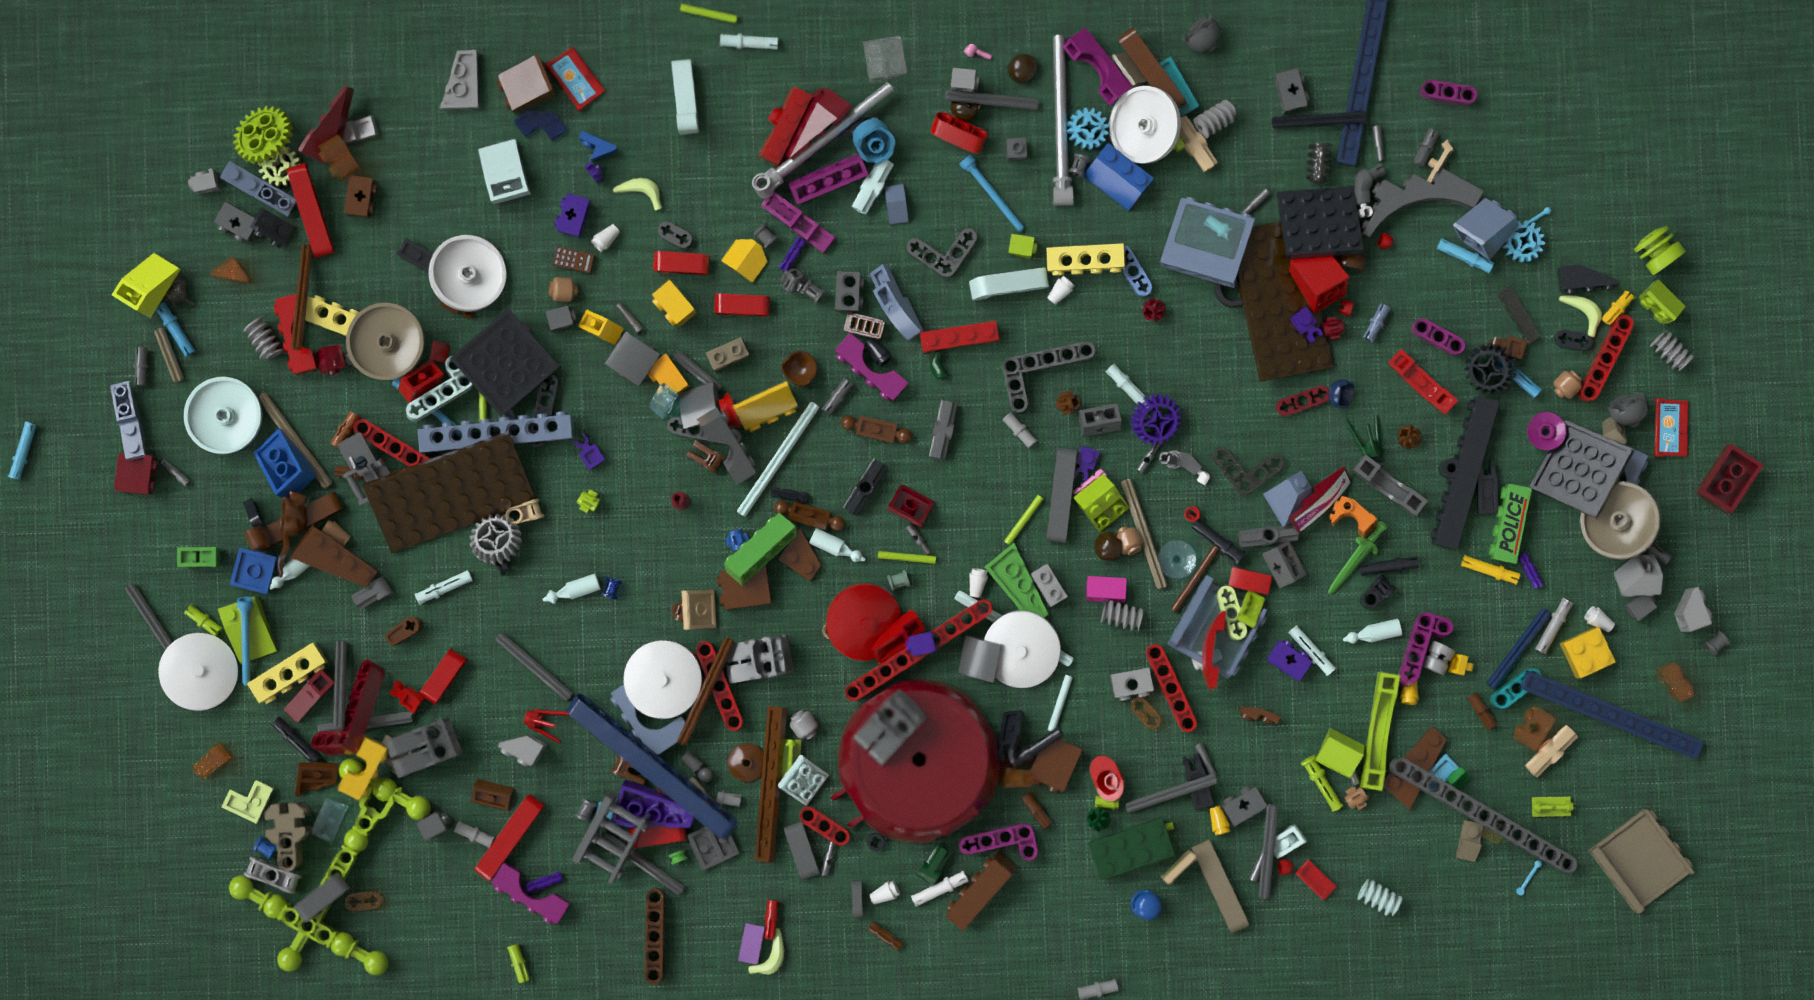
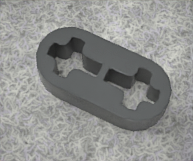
(677, 231)
(857, 898)

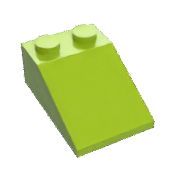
(260, 635)

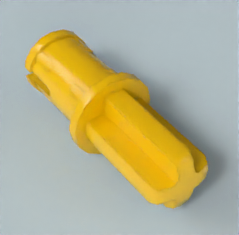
(1617, 308)

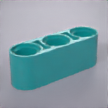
(1506, 690)

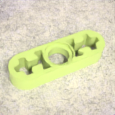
(1223, 601)

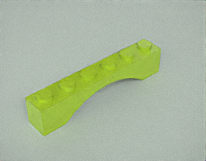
(1376, 746)

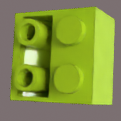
(1661, 302)
(1101, 502)

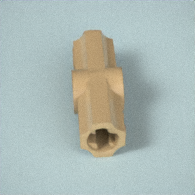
(1196, 145)
(1551, 751)

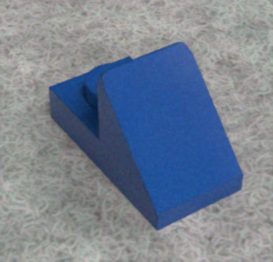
(602, 148)

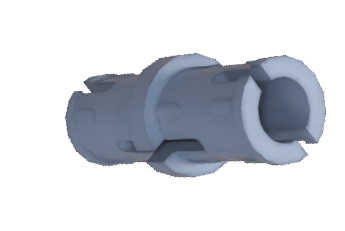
(1376, 323)

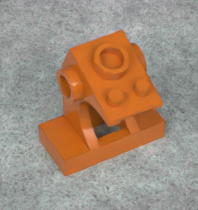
(1365, 520)

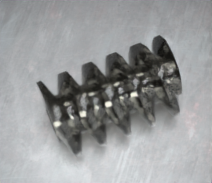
(1318, 163)

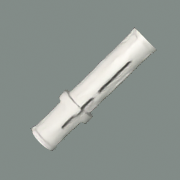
(939, 888)

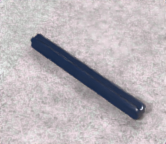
(1518, 648)

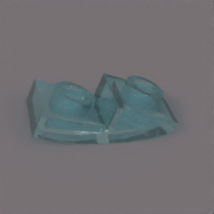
(663, 400)

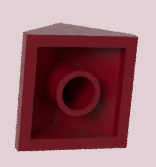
(910, 505)

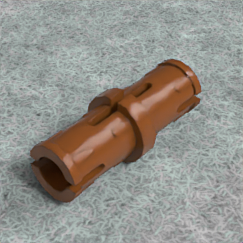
(345, 429)

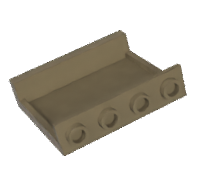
(1641, 860)

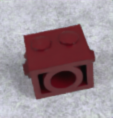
(330, 359)

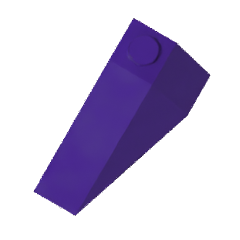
(643, 800)

